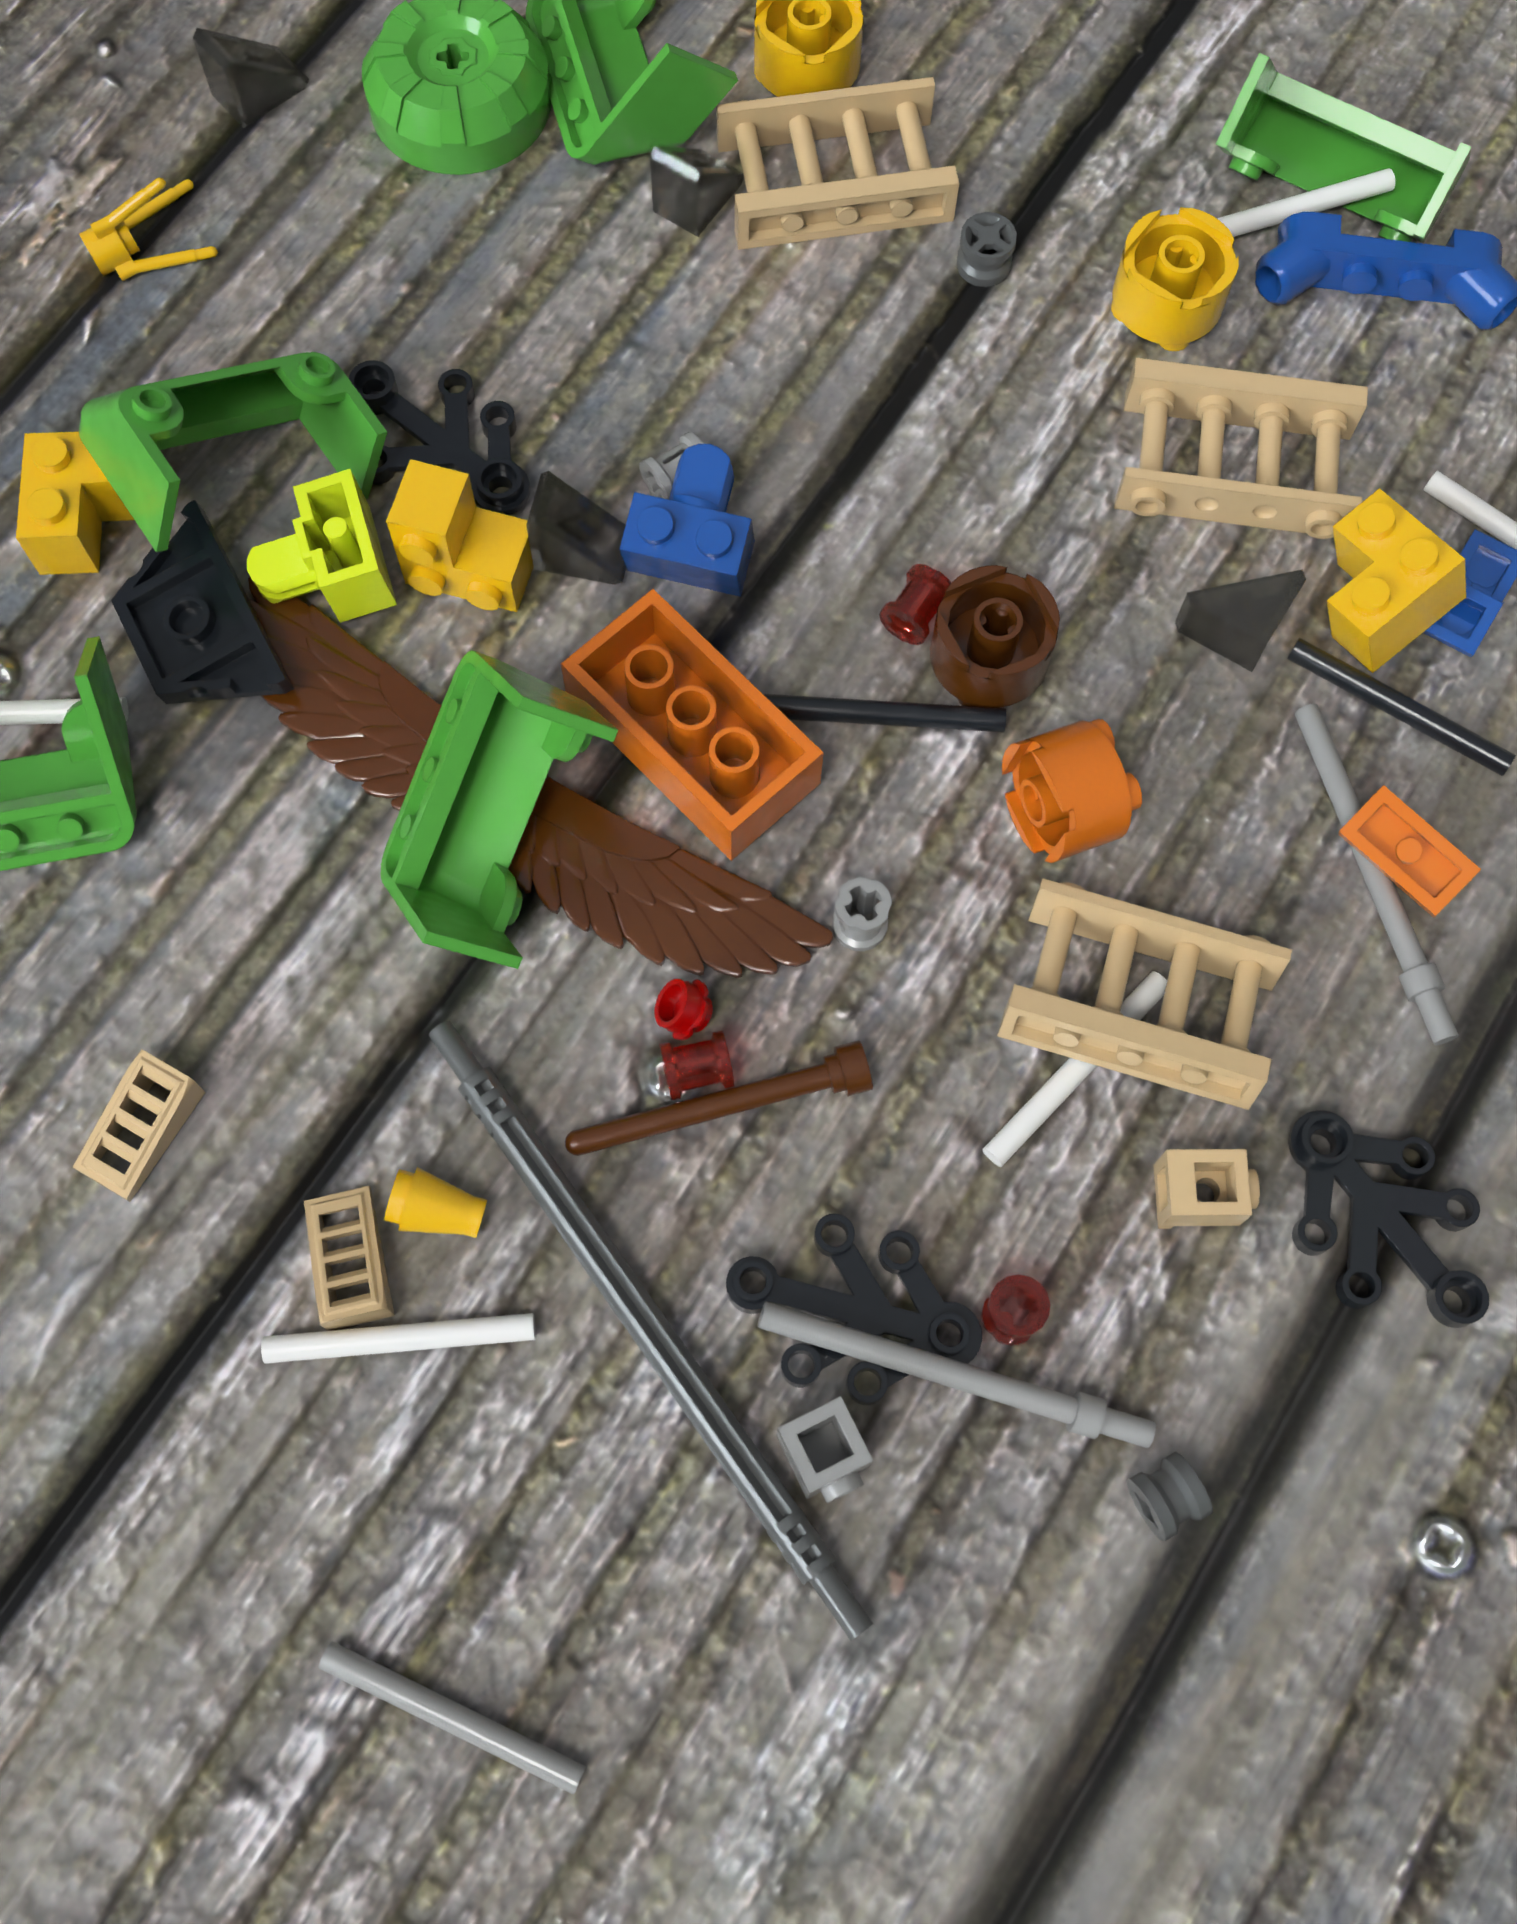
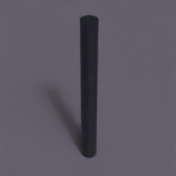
(1401, 707)
(890, 713)

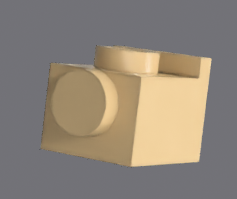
(1223, 1170)

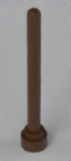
(841, 1071)

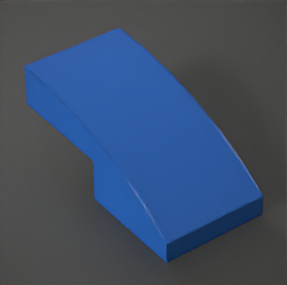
(1489, 576)

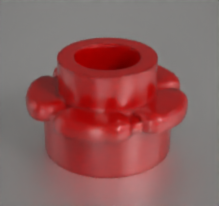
(683, 1008)

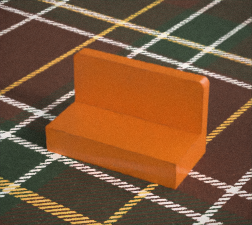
(1409, 851)

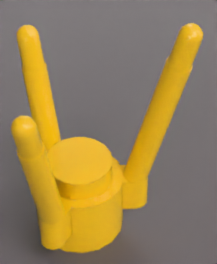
(113, 244)

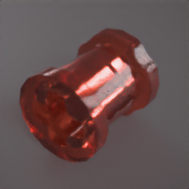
(916, 604)
(697, 1065)
(1029, 1296)

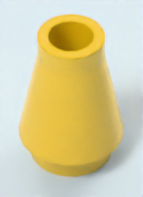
(432, 1205)

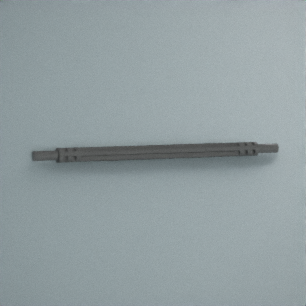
(652, 1332)

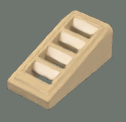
(118, 1114)
(359, 1309)

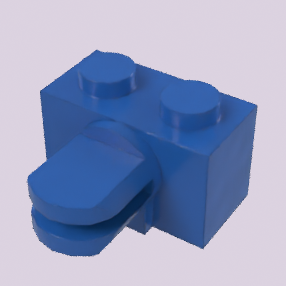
(691, 533)

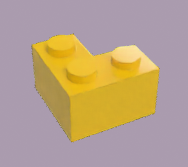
(63, 504)
(454, 545)
(1399, 581)

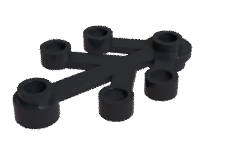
(450, 445)
(1379, 1209)
(863, 1310)

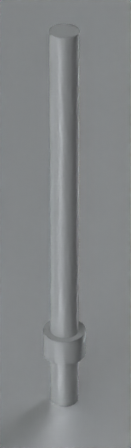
(1419, 978)
(1081, 1413)

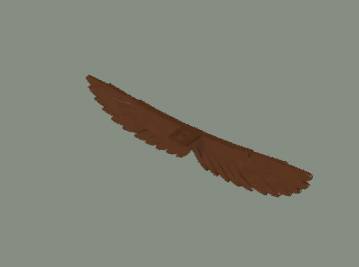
(571, 849)

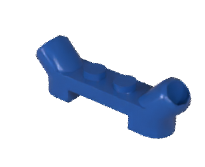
(1317, 255)

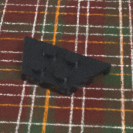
(197, 621)

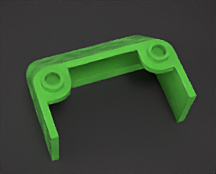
(607, 91)
(1325, 141)
(135, 423)
(78, 796)
(474, 801)

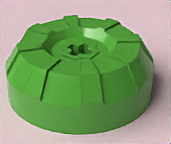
(457, 84)

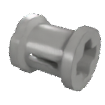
(660, 472)
(855, 931)

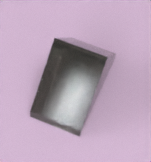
(247, 74)
(690, 186)
(573, 534)
(1240, 616)

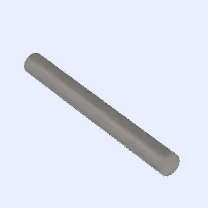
(452, 1717)

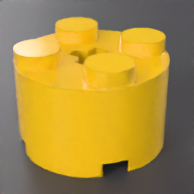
(807, 45)
(1174, 277)

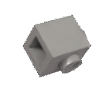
(825, 1451)

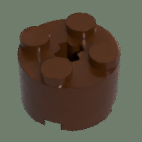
(994, 637)

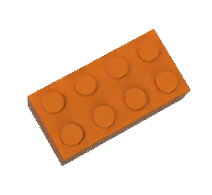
(694, 724)

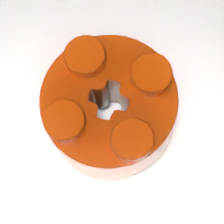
(1070, 790)

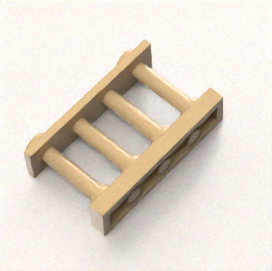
(842, 206)
(1247, 400)
(1128, 1045)

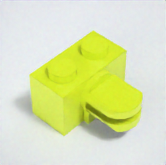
(331, 551)

